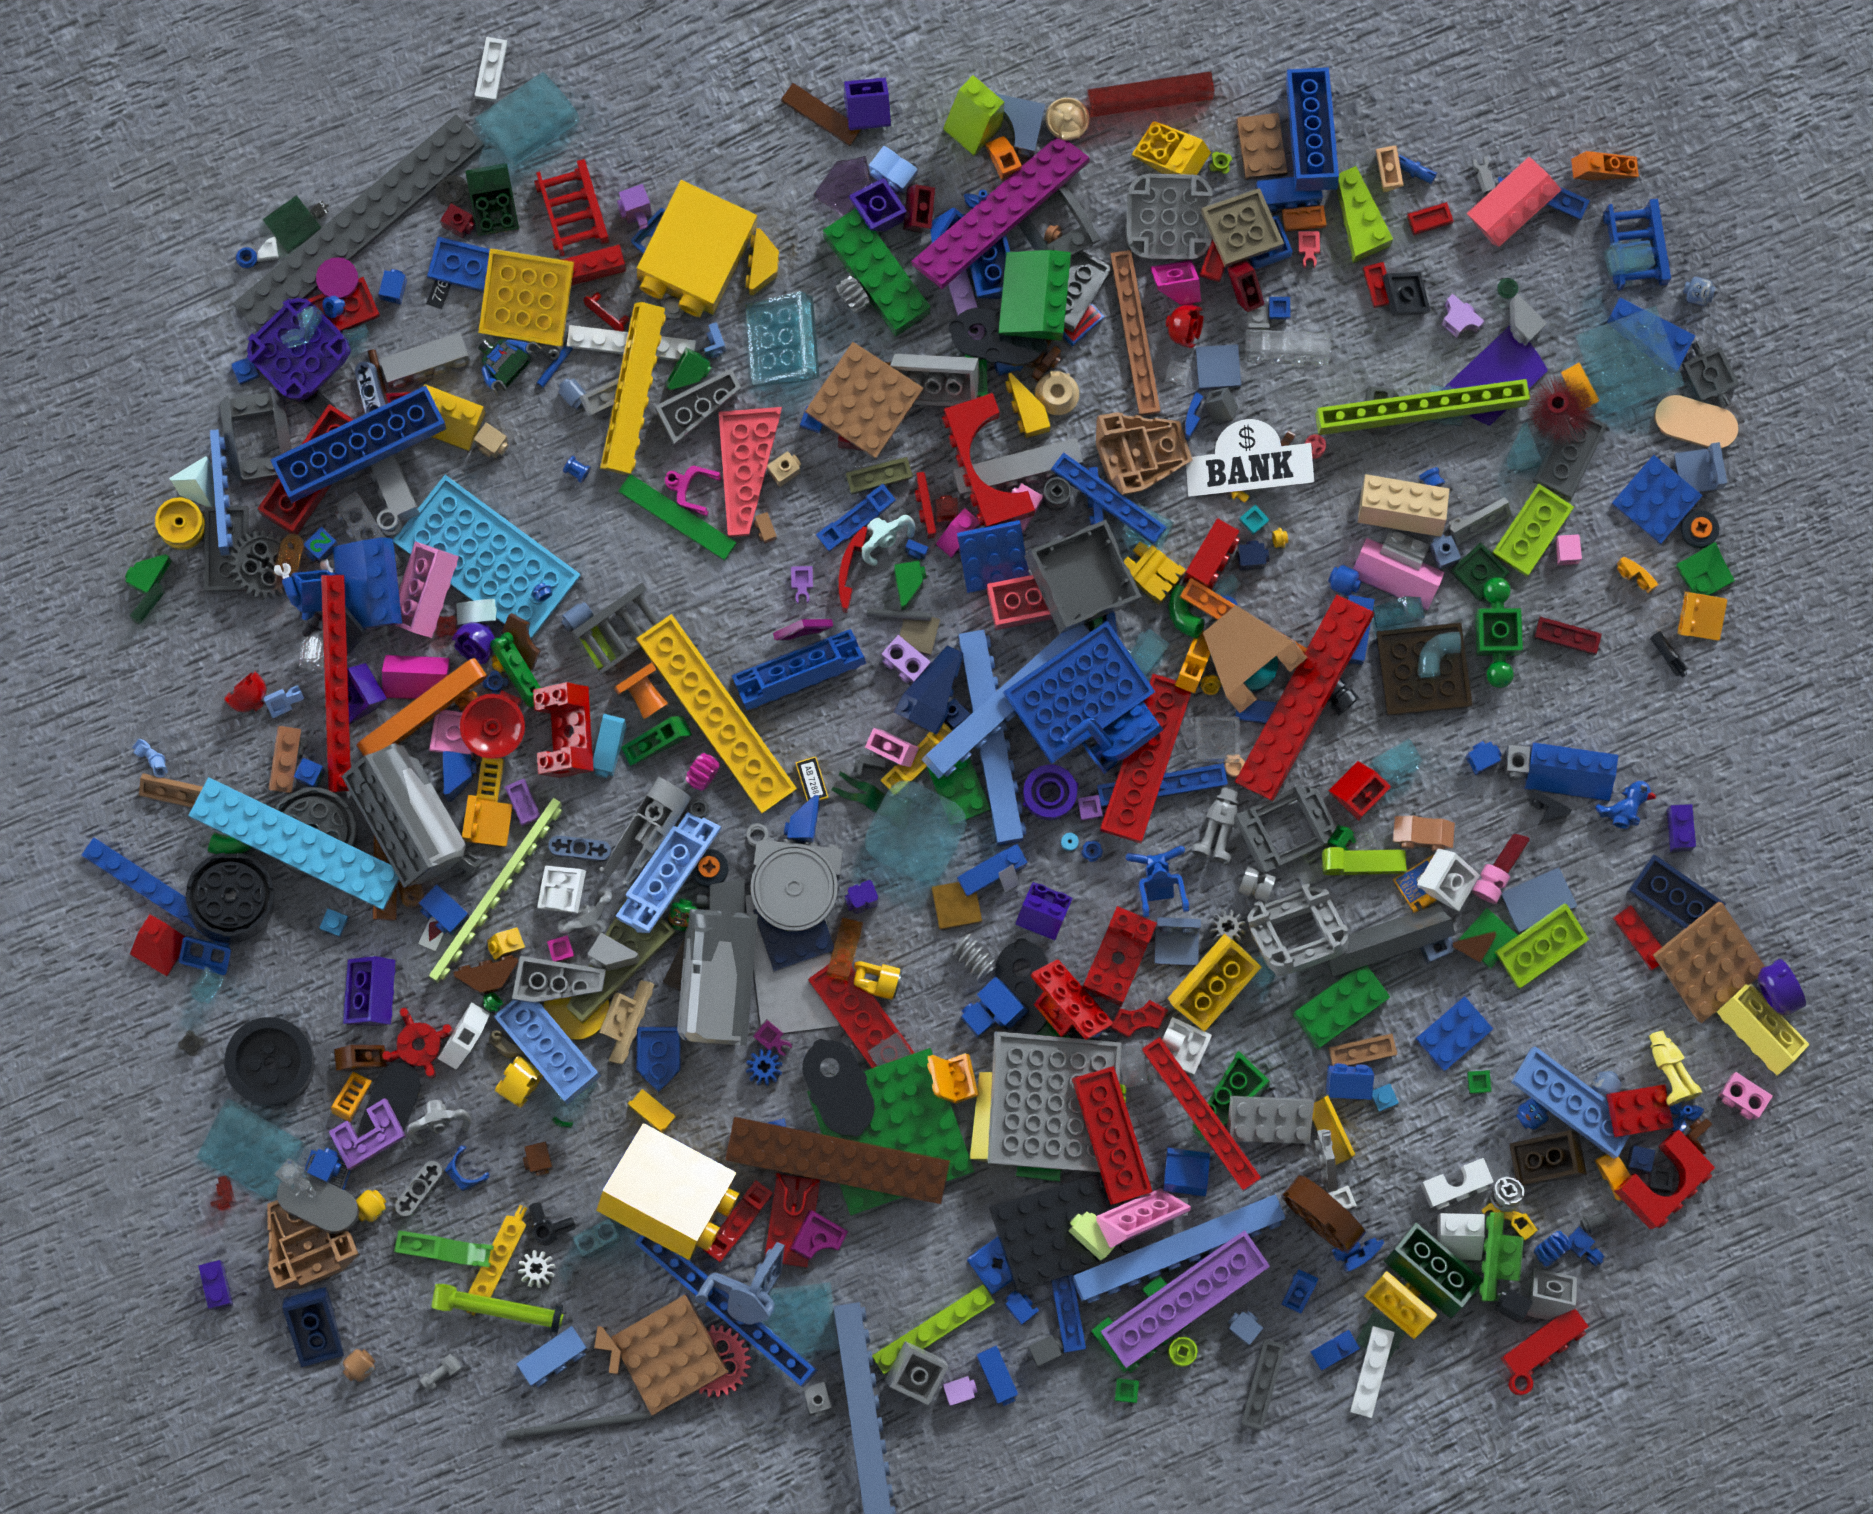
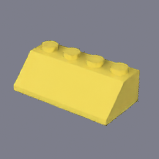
(1763, 1029)
(981, 1125)

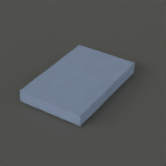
(1537, 899)

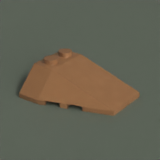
(1139, 450)
(303, 1252)

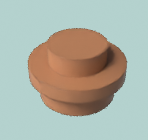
(1052, 233)

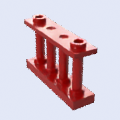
(585, 193)

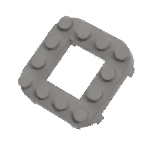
(1308, 900)

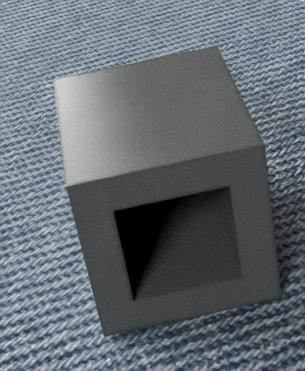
(1046, 1350)

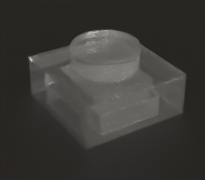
(1177, 373)

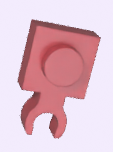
(1309, 245)

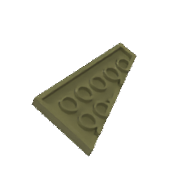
(642, 943)

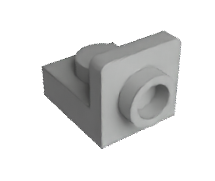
(1258, 319)

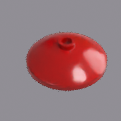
(492, 710)

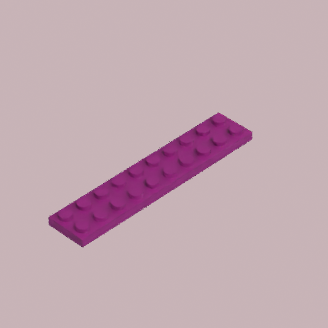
(1000, 212)

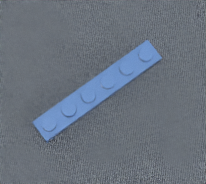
(221, 500)

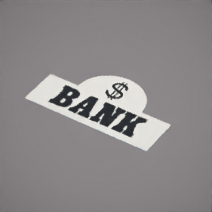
(1249, 458)

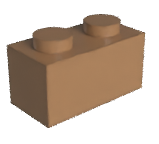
(765, 527)

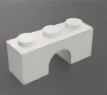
(1439, 1192)

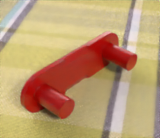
(609, 319)

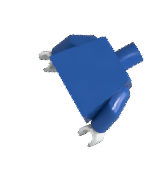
(305, 588)

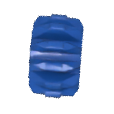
(759, 1073)
(1552, 1248)

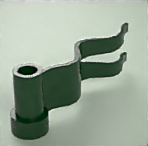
(872, 798)

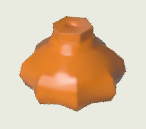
(466, 699)

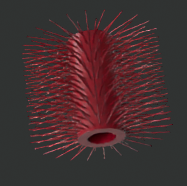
(1562, 411)

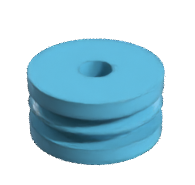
(1069, 846)

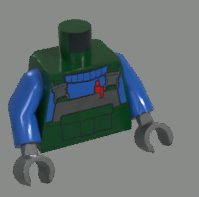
(505, 361)

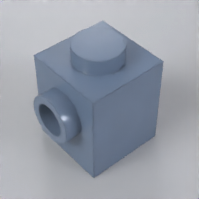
(1444, 552)
(1244, 1327)

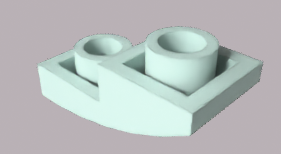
(476, 611)

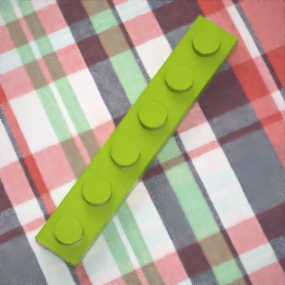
(937, 1326)

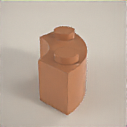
(1423, 832)

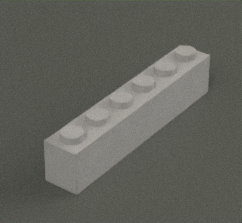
(1019, 467)

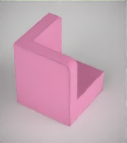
(1568, 549)

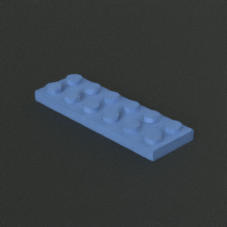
(548, 1048)
(1569, 1100)

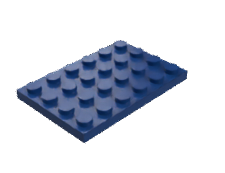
(1082, 682)

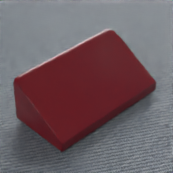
(1511, 852)

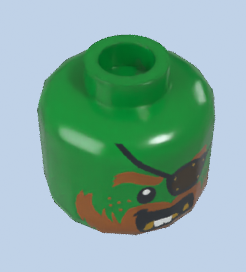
(679, 914)

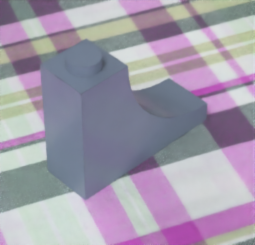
(1025, 122)

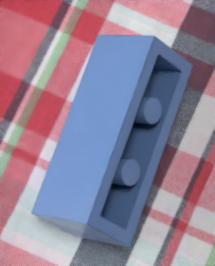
(552, 1357)

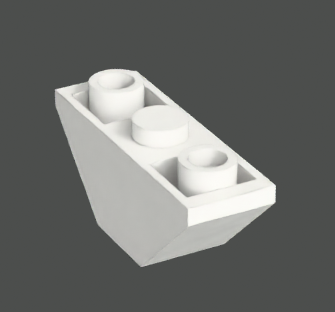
(464, 1036)

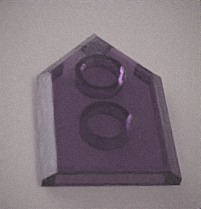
(841, 181)

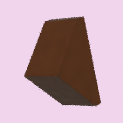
(1476, 946)

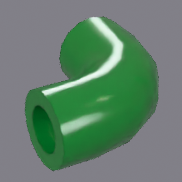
(1181, 615)
(225, 844)

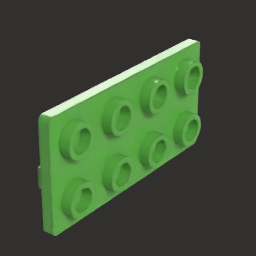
(1502, 1257)

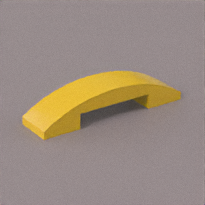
(905, 773)

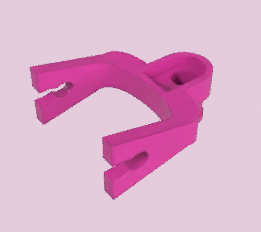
(682, 483)

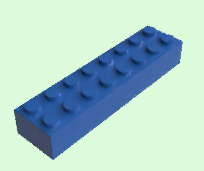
(358, 444)

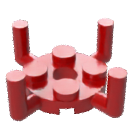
(409, 1035)

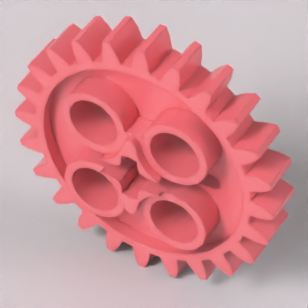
(734, 1346)

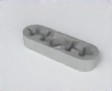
(434, 1179)

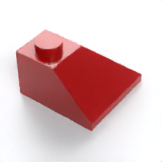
(157, 945)

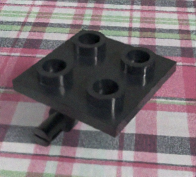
(354, 630)

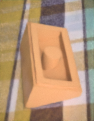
(1389, 168)

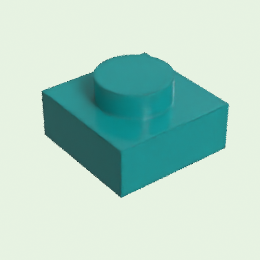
(1254, 520)

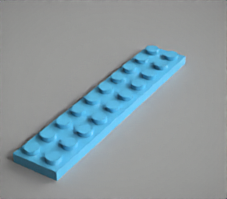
(295, 843)

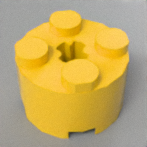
(519, 1082)

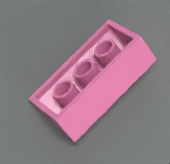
(425, 588)

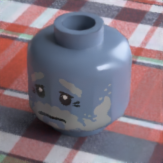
(1699, 291)
(1606, 1083)

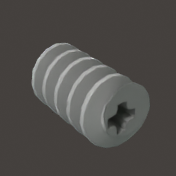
(974, 958)

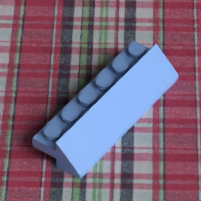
(667, 872)

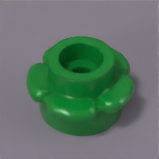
(492, 1002)

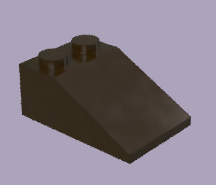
(1548, 1158)

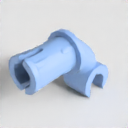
(155, 759)

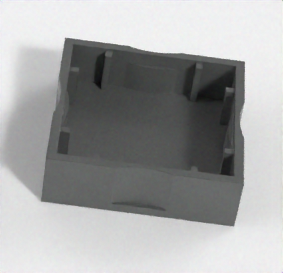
(1082, 576)

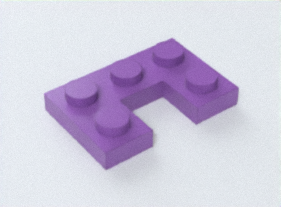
(358, 1150)

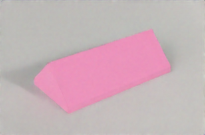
(1395, 576)
(1140, 1216)

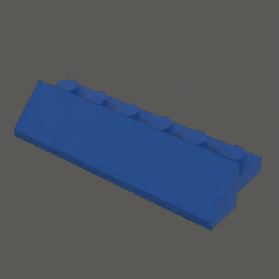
(798, 669)

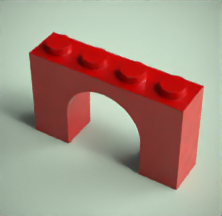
(1692, 1170)

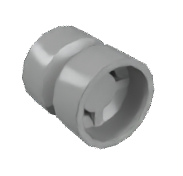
(1256, 884)

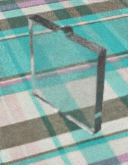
(1455, 606)

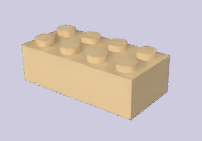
(1403, 505)

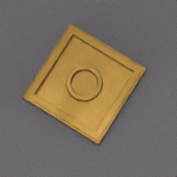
(954, 907)

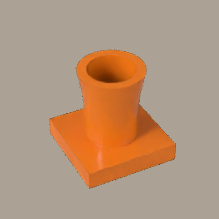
(643, 691)

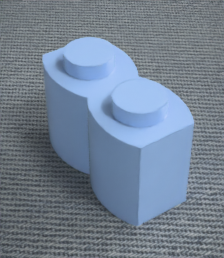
(894, 169)

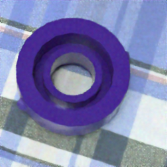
(1050, 775)
(1781, 988)

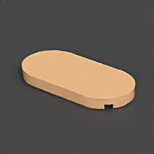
(1695, 421)

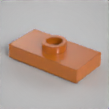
(1303, 218)

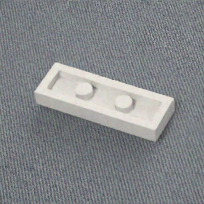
(491, 69)

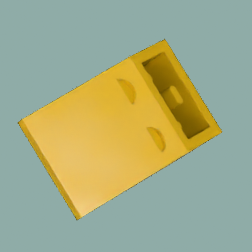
(1171, 150)

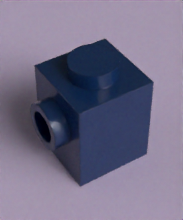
(1252, 556)
(956, 714)

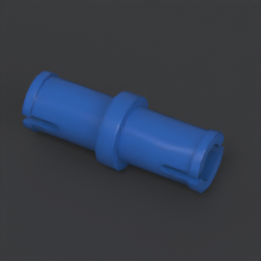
(1416, 169)

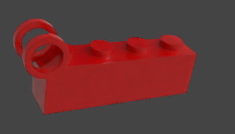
(1540, 1345)

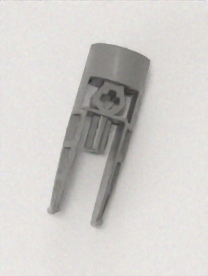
(648, 830)

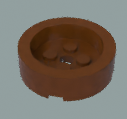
(1323, 1214)

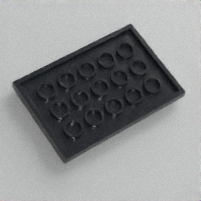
(1037, 1233)

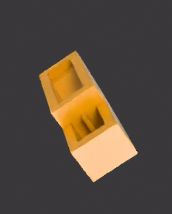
(1194, 664)

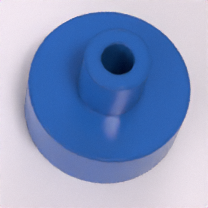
(333, 306)

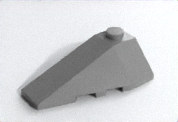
(550, 980)

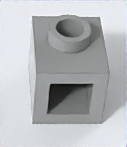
(817, 1399)

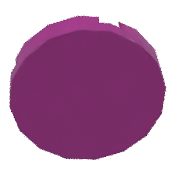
(337, 278)

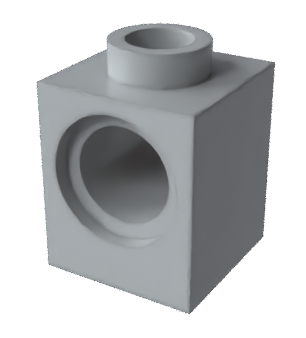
(1521, 753)

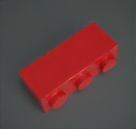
(597, 264)

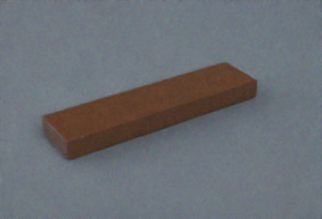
(819, 113)

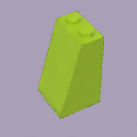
(974, 115)

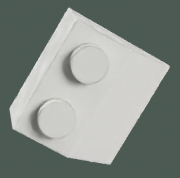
(1448, 879)
(1462, 1234)

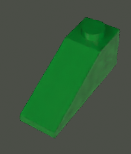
(657, 740)

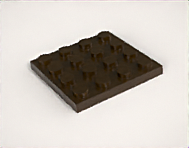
(1404, 688)

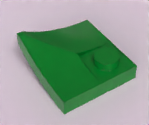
(1705, 571)

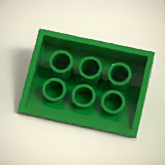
(1035, 294)

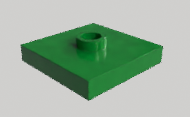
(1487, 923)

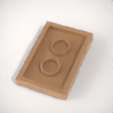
(1261, 146)

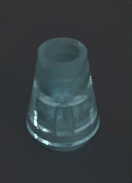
(1227, 585)

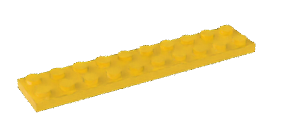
(716, 713)

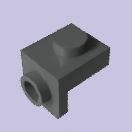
(873, 761)

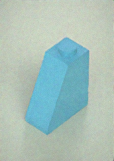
(608, 745)

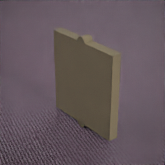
(920, 634)

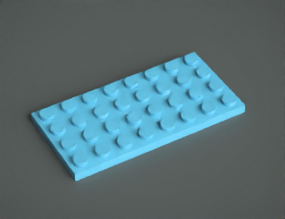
(492, 552)

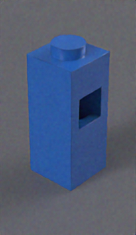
(997, 1376)

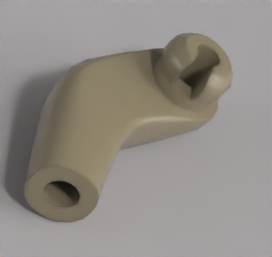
(503, 1046)

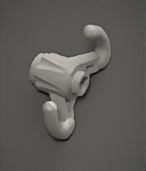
(589, 917)
(437, 1120)

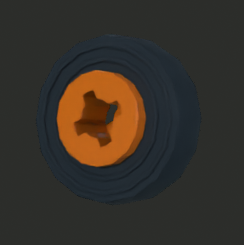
(1694, 535)
(709, 875)

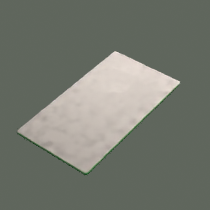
(786, 994)

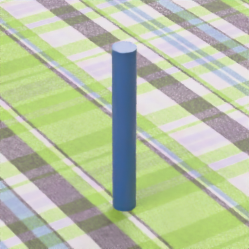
(554, 366)

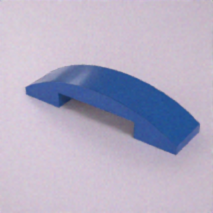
(856, 518)

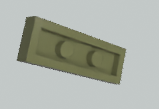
(879, 474)

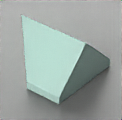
(196, 482)

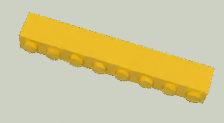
(633, 388)

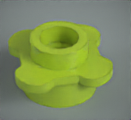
(1225, 158)

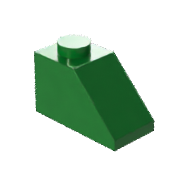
(688, 369)
(147, 573)
(909, 581)

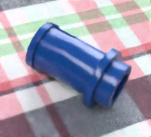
(1339, 1255)

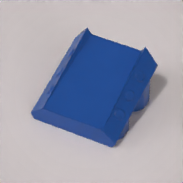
(1186, 1172)

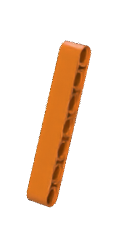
(424, 708)

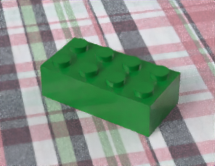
(1341, 1006)

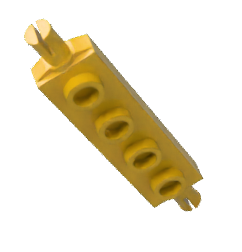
(499, 1257)

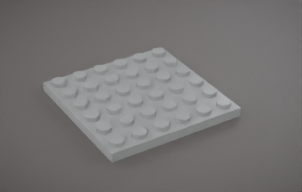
(1035, 1102)

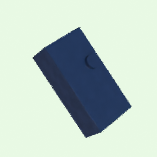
(1671, 893)

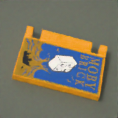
(1408, 886)

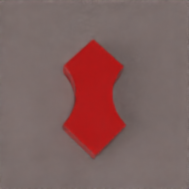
(1148, 1016)

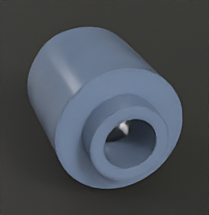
(570, 391)
(576, 616)

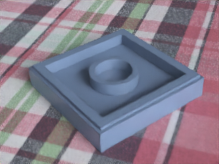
(1218, 367)

